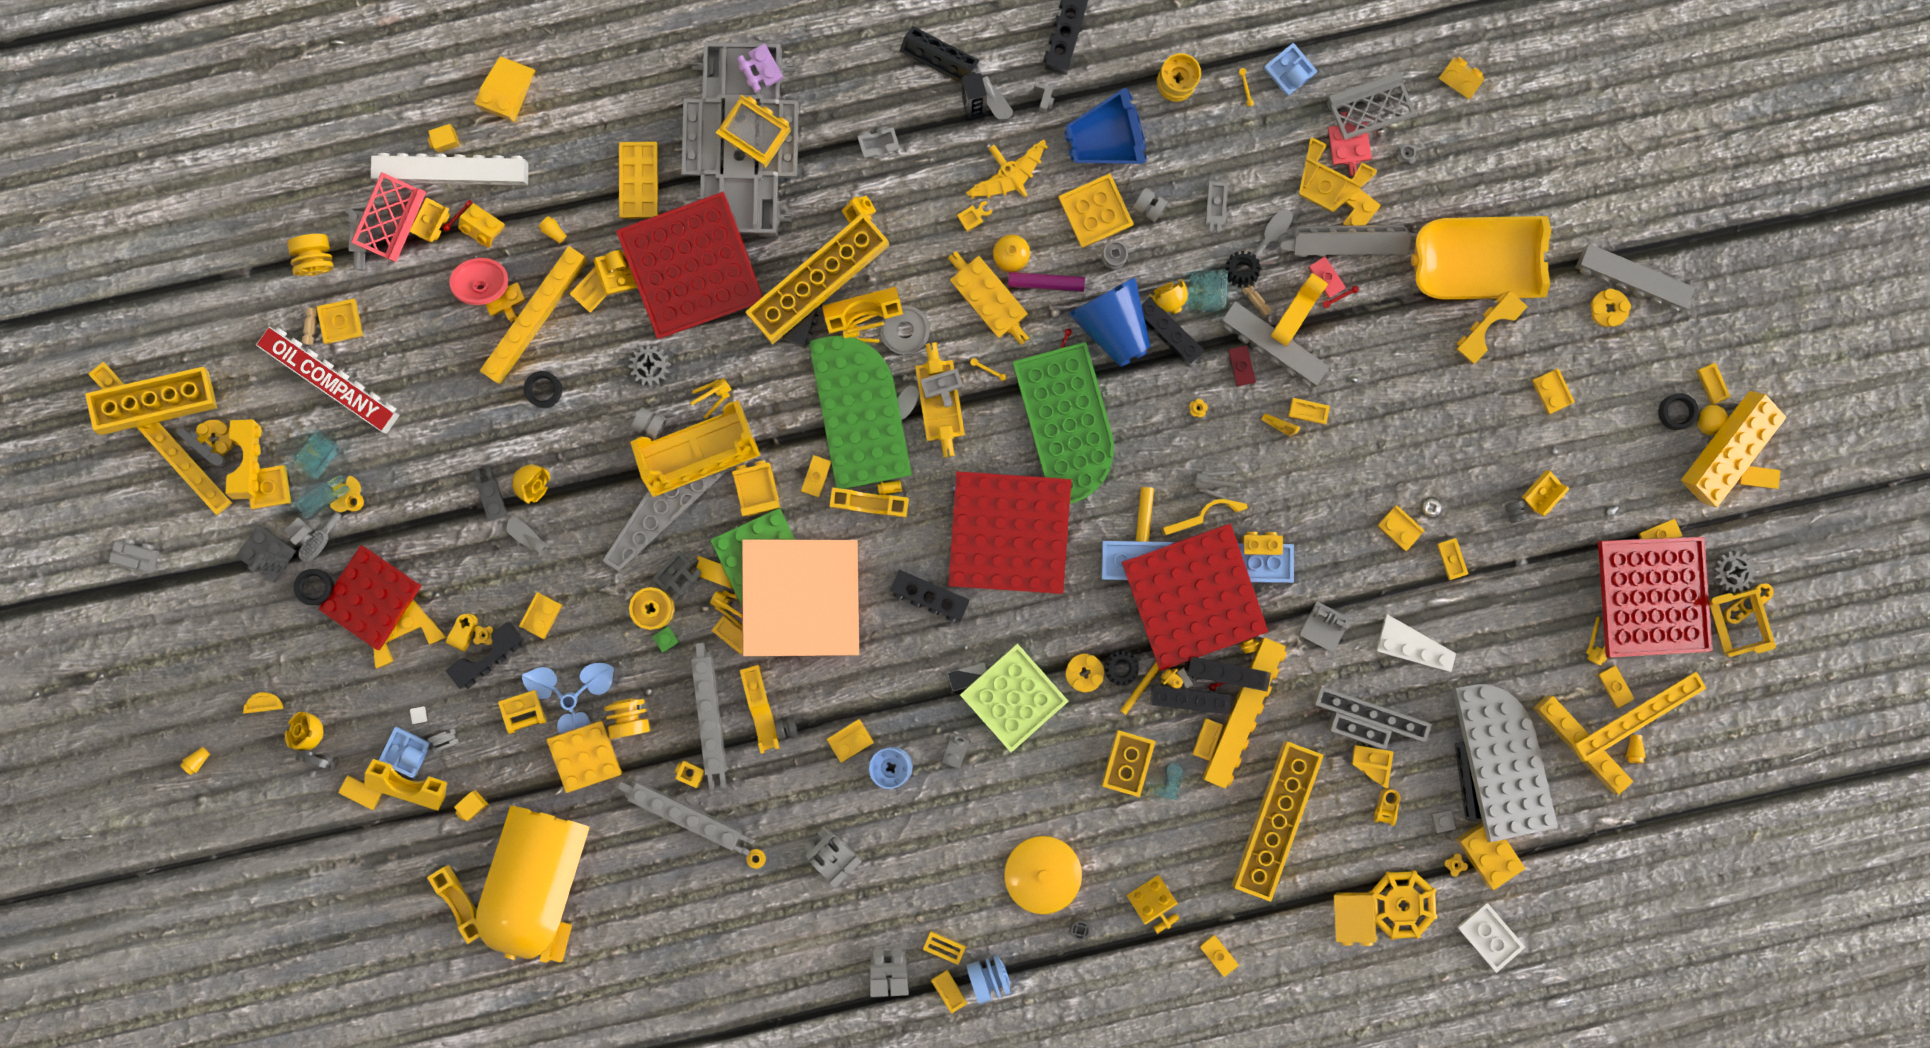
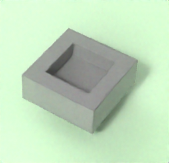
(1187, 680)
(1443, 821)

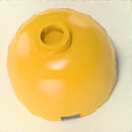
(1011, 253)
(1171, 296)
(529, 482)
(304, 732)

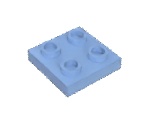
(1290, 69)
(405, 752)

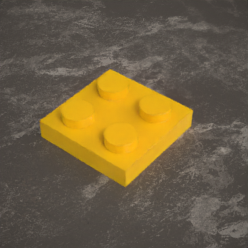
(339, 321)
(272, 488)

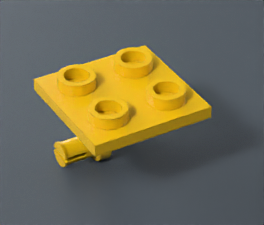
(1152, 901)

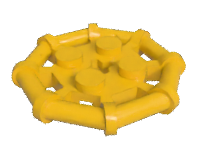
(1412, 911)

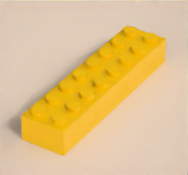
(817, 278)
(1277, 821)

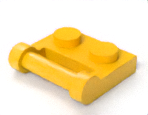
(520, 705)

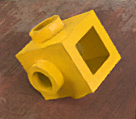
(857, 207)

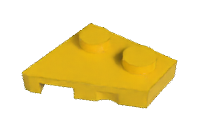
(1373, 763)

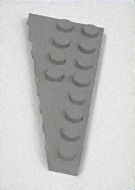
(653, 517)

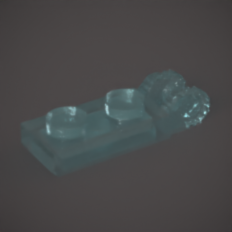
(321, 497)

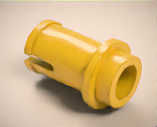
(889, 487)

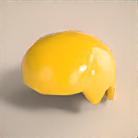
(1711, 419)

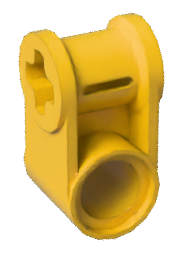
(461, 635)
(1387, 808)

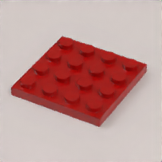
(370, 597)

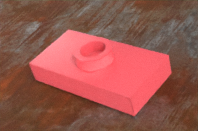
(1325, 271)

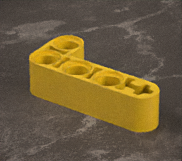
(1298, 309)

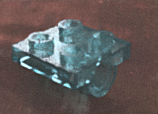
(1208, 290)
(316, 454)

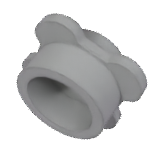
(1411, 149)

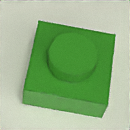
(665, 639)

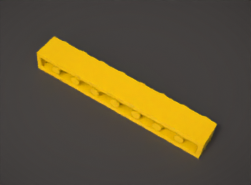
(534, 315)
(1242, 717)

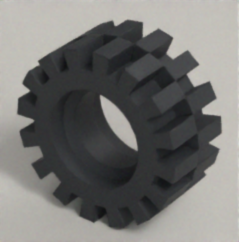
(1243, 259)
(1113, 659)

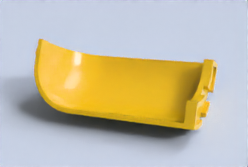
(1483, 257)
(529, 882)

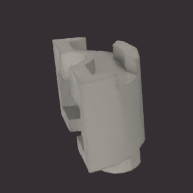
(879, 143)

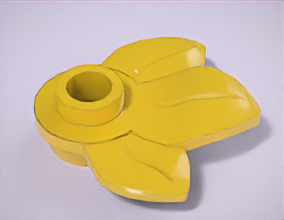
(344, 502)

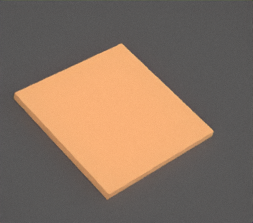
(800, 598)

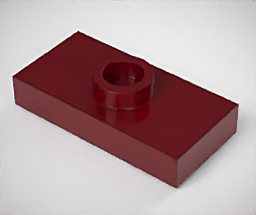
(1241, 366)

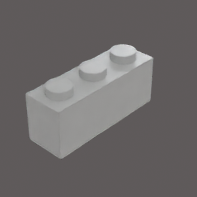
(1359, 730)

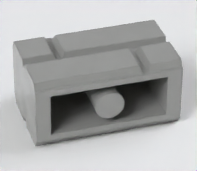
(133, 556)

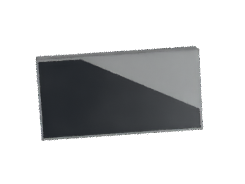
(966, 676)

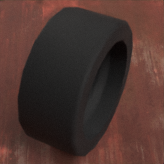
(528, 389)
(1691, 404)
(300, 579)

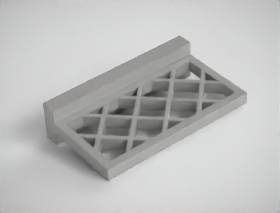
(1363, 93)

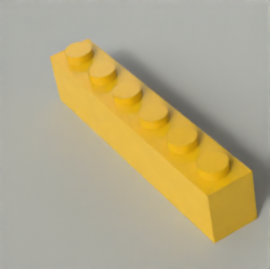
(1571, 732)

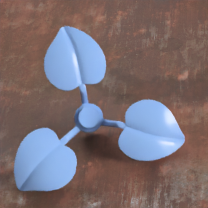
(595, 676)

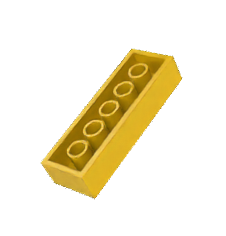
(151, 401)
(1733, 448)

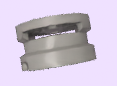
(442, 738)

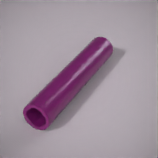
(1046, 281)

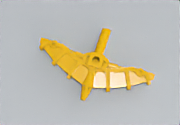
(1011, 174)

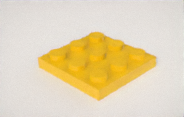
(1095, 211)
(584, 756)

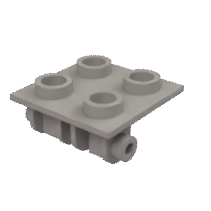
(1325, 627)

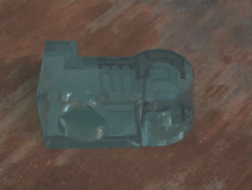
(1172, 782)

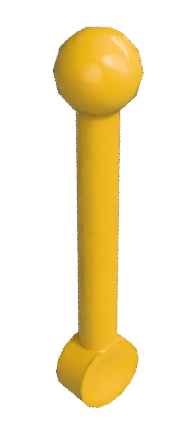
(1242, 72)
(974, 362)

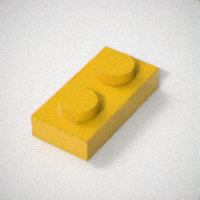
(1452, 559)

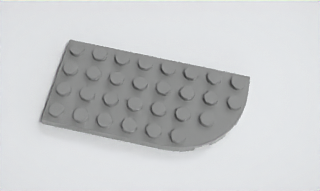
(1504, 762)

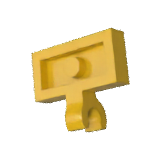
(511, 297)

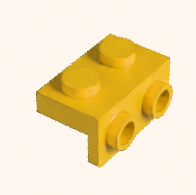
(1462, 77)
(429, 220)
(480, 225)
(1544, 493)
(1262, 544)
(558, 946)

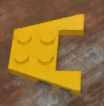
(1326, 186)
(410, 621)

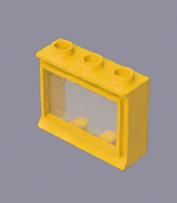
(754, 130)

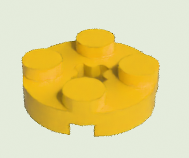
(1599, 308)
(221, 430)
(1090, 663)

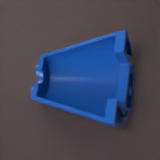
(1108, 133)
(1116, 322)

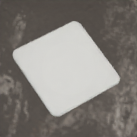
(418, 715)

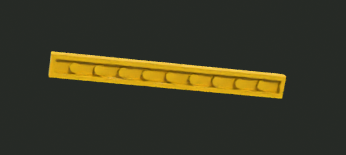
(171, 450)

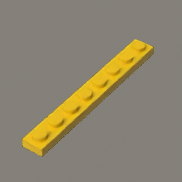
(1639, 717)

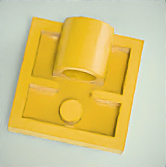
(614, 273)

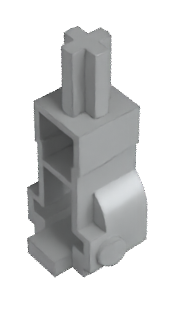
(359, 252)

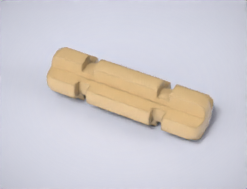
(1257, 300)
(309, 326)

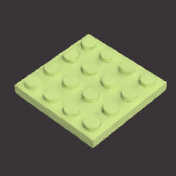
(1014, 697)

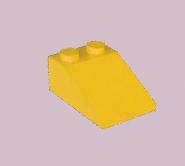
(505, 89)

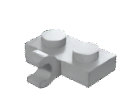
(941, 385)

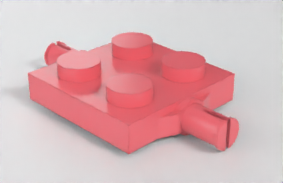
(1349, 151)

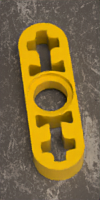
(1740, 603)

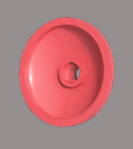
(478, 281)

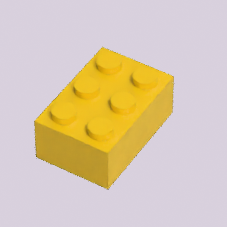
(1128, 763)
(1492, 860)

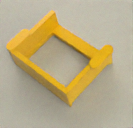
(1762, 646)

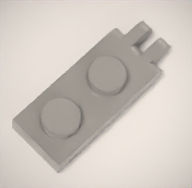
(1216, 205)

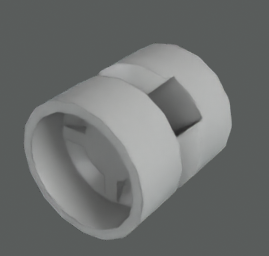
(1155, 209)
(1114, 255)
(646, 422)

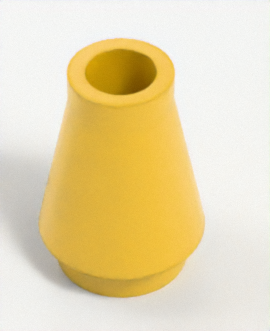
(552, 229)
(1635, 750)
(194, 761)

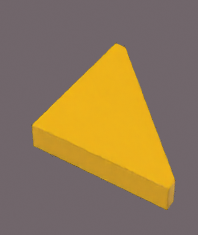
(1281, 425)

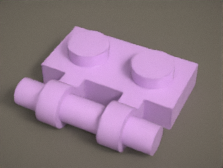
(764, 63)

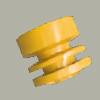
(1187, 72)
(310, 254)
(627, 718)

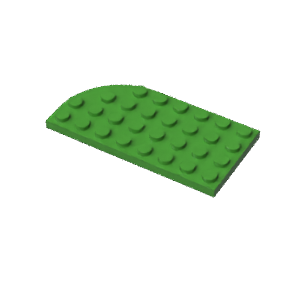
(859, 412)
(1067, 417)

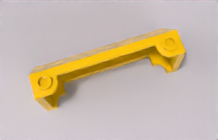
(695, 451)

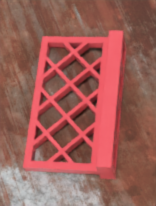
(405, 220)

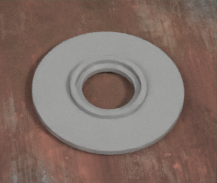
(906, 345)

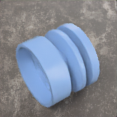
(879, 767)
(988, 979)

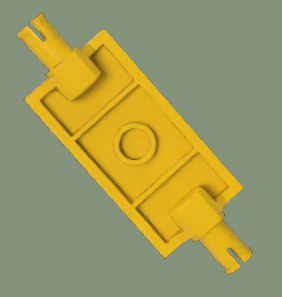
(988, 297)
(939, 422)

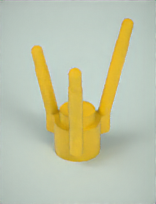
(853, 329)
(719, 387)
(721, 602)
(1596, 655)

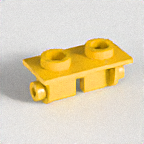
(1171, 678)

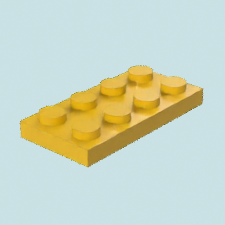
(638, 180)

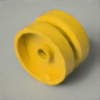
(640, 608)

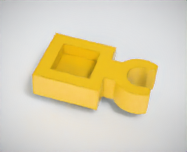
(972, 218)

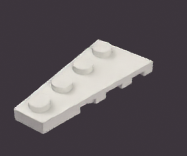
(1406, 643)

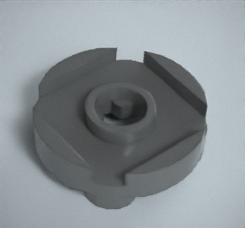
(321, 761)

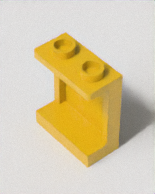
(756, 488)
(1355, 918)

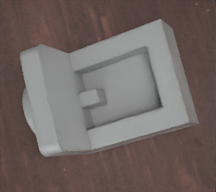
(1047, 100)
(298, 531)
(955, 751)

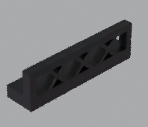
(937, 57)
(1468, 792)

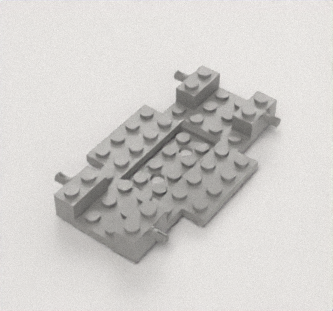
(750, 196)

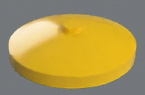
(1043, 874)

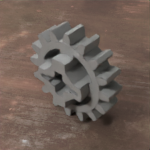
(658, 365)
(1731, 563)

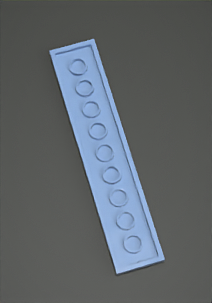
(1259, 567)

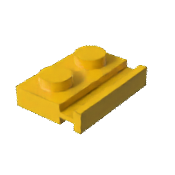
(589, 291)
(1553, 391)
(1400, 528)
(540, 615)
(850, 740)

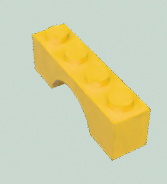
(881, 303)
(1474, 346)
(243, 481)
(869, 503)
(384, 779)
(450, 889)

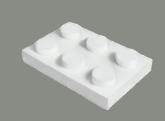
(1491, 937)

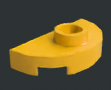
(262, 702)

